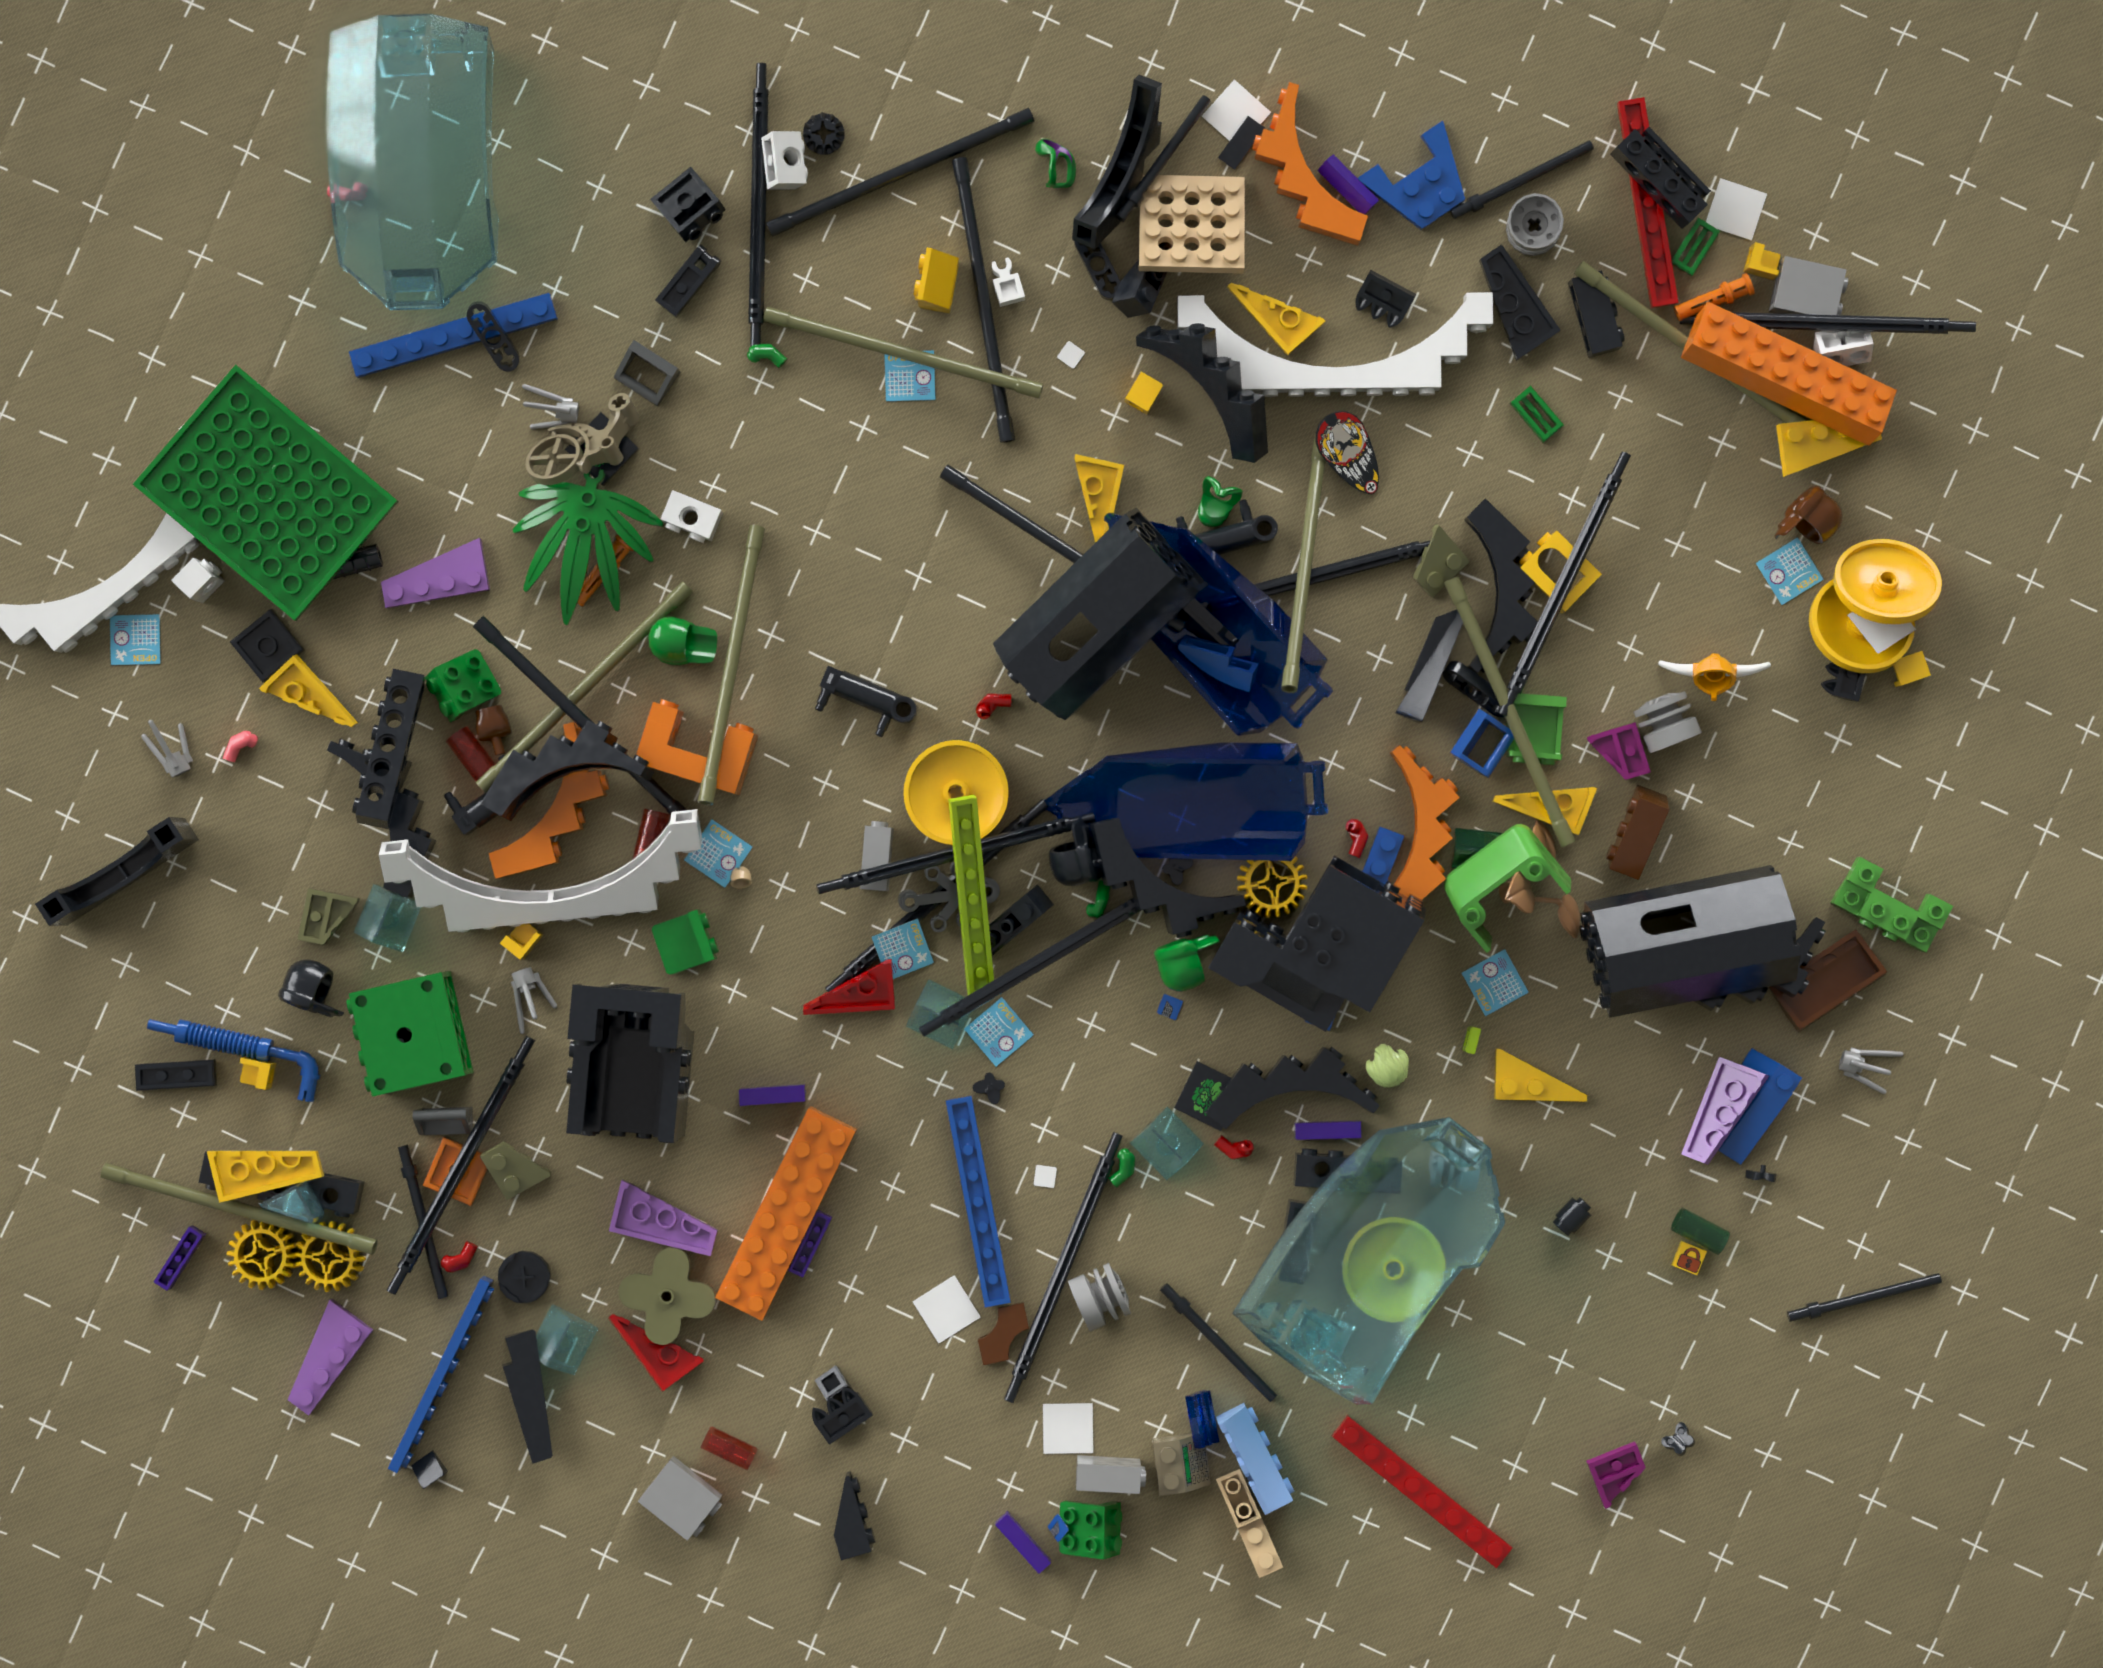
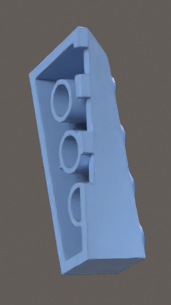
(1254, 1458)

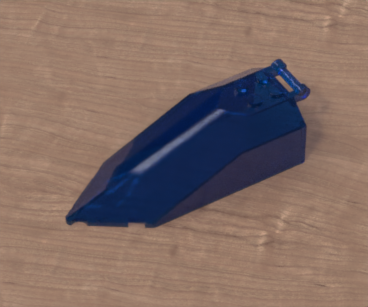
(1262, 637)
(1202, 800)

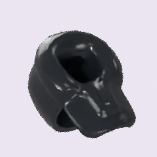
(1075, 861)
(308, 986)

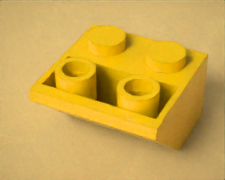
(937, 280)

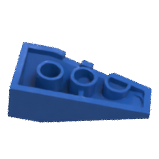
(1763, 1107)

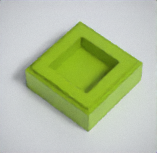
(1471, 1039)

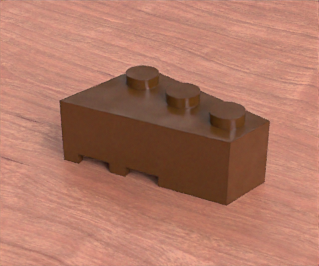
(1638, 832)

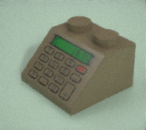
(1179, 1464)

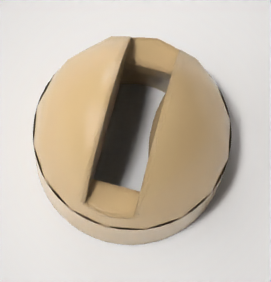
(740, 878)

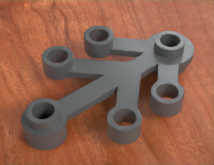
(949, 896)

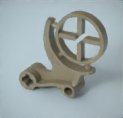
(600, 444)

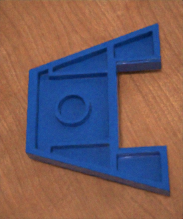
(1427, 190)

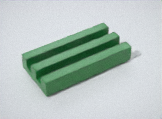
(1683, 265)
(1529, 421)

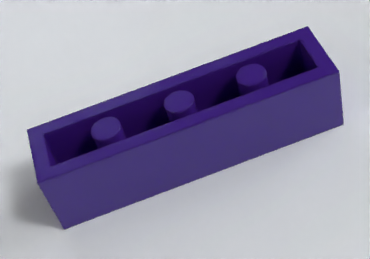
(1347, 185)
(772, 1095)
(1327, 1130)
(810, 1243)
(179, 1258)
(1023, 1542)

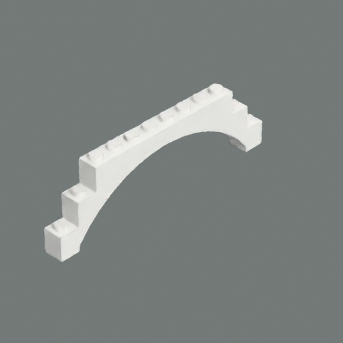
(1409, 371)
(69, 619)
(484, 906)

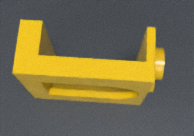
(1556, 541)

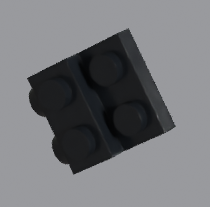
(688, 205)

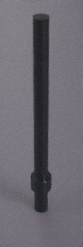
(1135, 196)
(1477, 201)
(409, 1172)
(1183, 1307)
(1814, 1310)

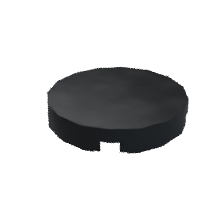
(524, 1276)

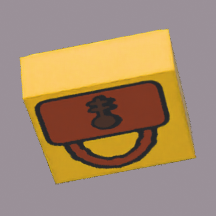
(1689, 1258)

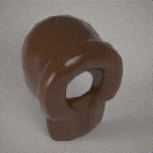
(1812, 515)

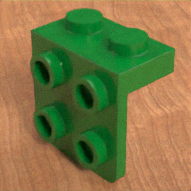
(462, 684)
(685, 942)
(1091, 1529)

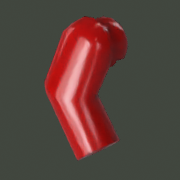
(990, 703)
(1358, 835)
(1234, 1150)
(461, 1261)

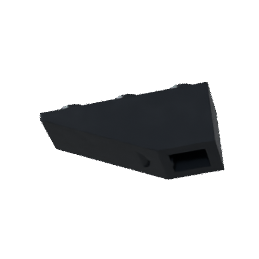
(1139, 289)
(1018, 917)
(851, 1529)

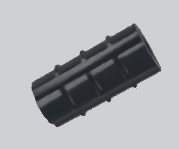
(362, 560)

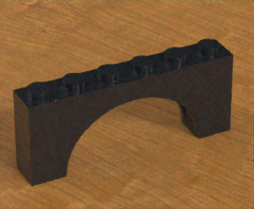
(156, 848)

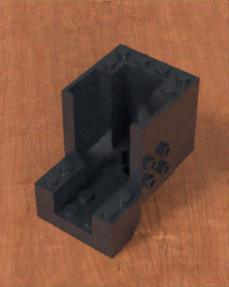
(1335, 951)
(628, 1061)

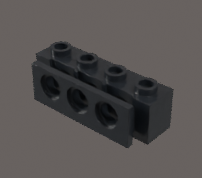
(1660, 177)
(1305, 1166)

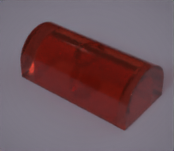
(470, 752)
(650, 828)
(729, 1448)

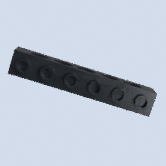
(380, 812)
(348, 1190)

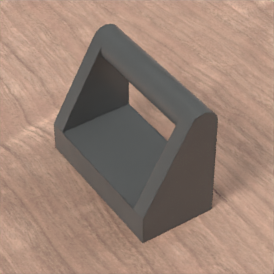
(654, 360)
(443, 1120)

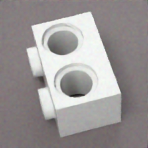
(1844, 346)

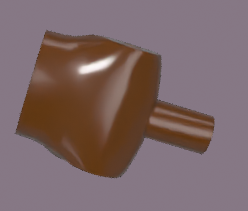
(492, 726)

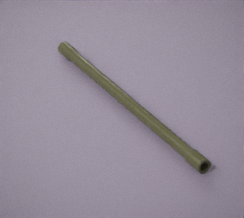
(1596, 279)
(786, 320)
(671, 602)
(1461, 602)
(1291, 669)
(709, 781)
(125, 1176)

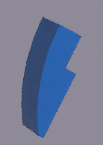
(1219, 662)

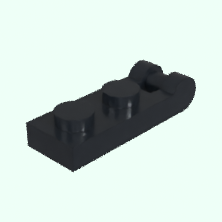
(687, 281)

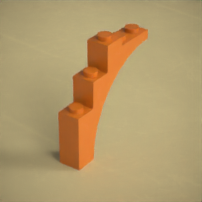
(1281, 148)
(1429, 801)
(564, 817)

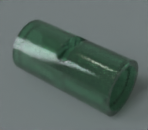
(1700, 1231)

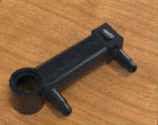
(1236, 535)
(866, 695)
(472, 815)

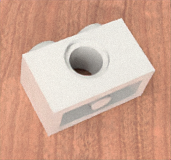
(778, 173)
(679, 505)
(198, 579)

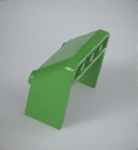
(1493, 865)

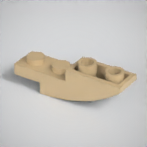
(1249, 1523)

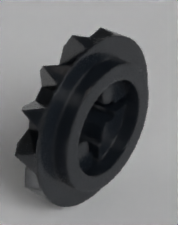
(832, 142)

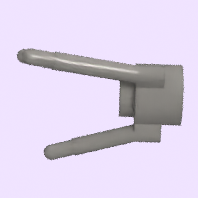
(566, 411)
(173, 762)
(523, 983)
(1853, 1062)

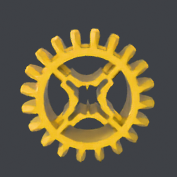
(1276, 905)
(265, 1265)
(328, 1267)

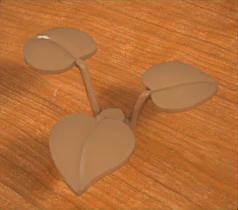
(1520, 892)

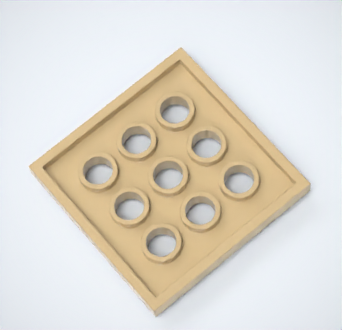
(1204, 235)

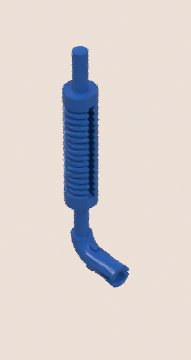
(243, 1045)

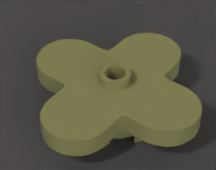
(672, 1275)

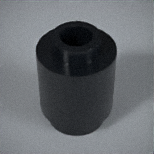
(1572, 1215)

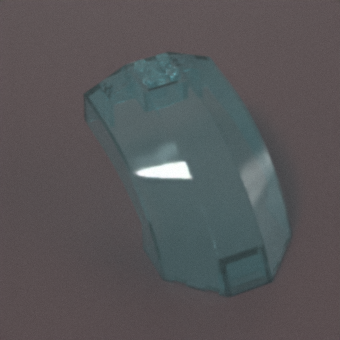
(412, 156)
(1375, 1254)

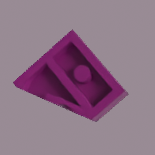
(1622, 750)
(1615, 1471)

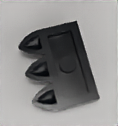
(1385, 297)
(1845, 685)
(841, 1416)

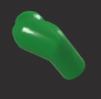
(766, 351)
(1102, 896)
(1126, 1167)

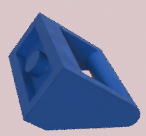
(1471, 736)

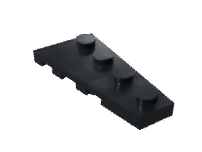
(1519, 308)

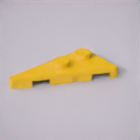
(1283, 323)
(1100, 489)
(299, 685)
(1572, 803)
(1524, 1082)

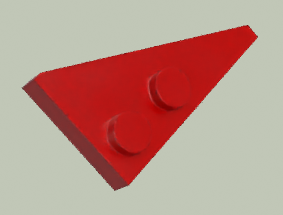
(866, 992)
(663, 1362)

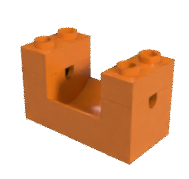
(658, 749)

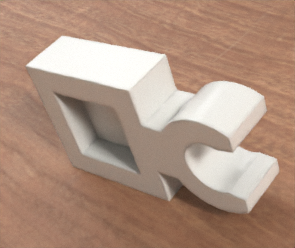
(1007, 286)

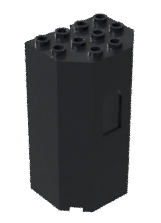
(1126, 588)
(1738, 942)

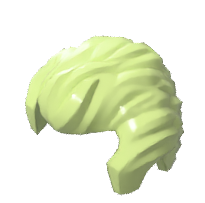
(1388, 1067)

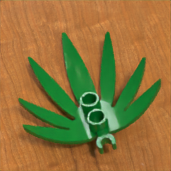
(585, 515)

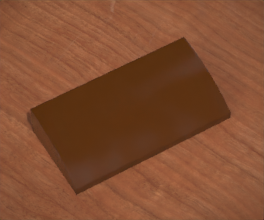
(1833, 979)

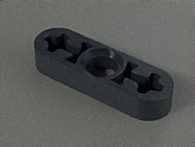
(1100, 285)
(498, 356)
(1467, 681)

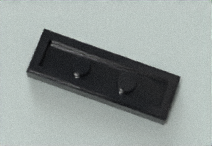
(175, 1075)

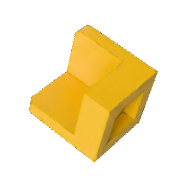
(1762, 262)
(1143, 393)
(1911, 668)
(521, 940)
(257, 1073)

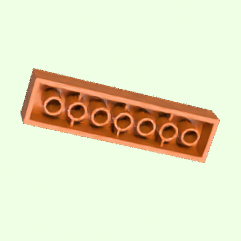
(1788, 373)
(786, 1213)

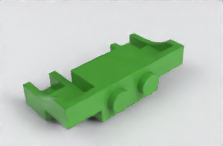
(1889, 915)

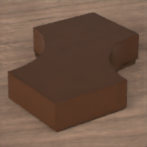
(996, 1344)

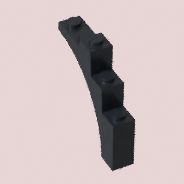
(1137, 140)
(1240, 409)
(1503, 545)
(527, 774)
(404, 814)
(1179, 908)
(1812, 934)
(1286, 1076)

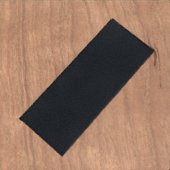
(1241, 142)

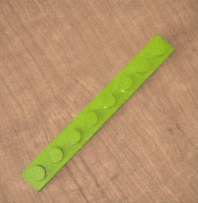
(971, 892)

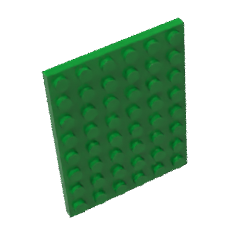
(265, 492)

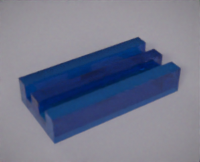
(1202, 1419)

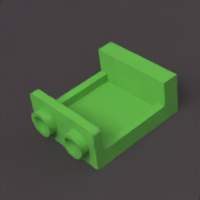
(1543, 724)

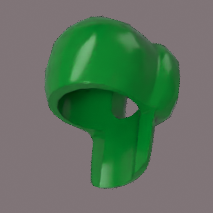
(682, 642)
(1180, 962)

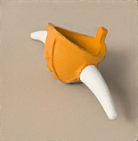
(1714, 673)

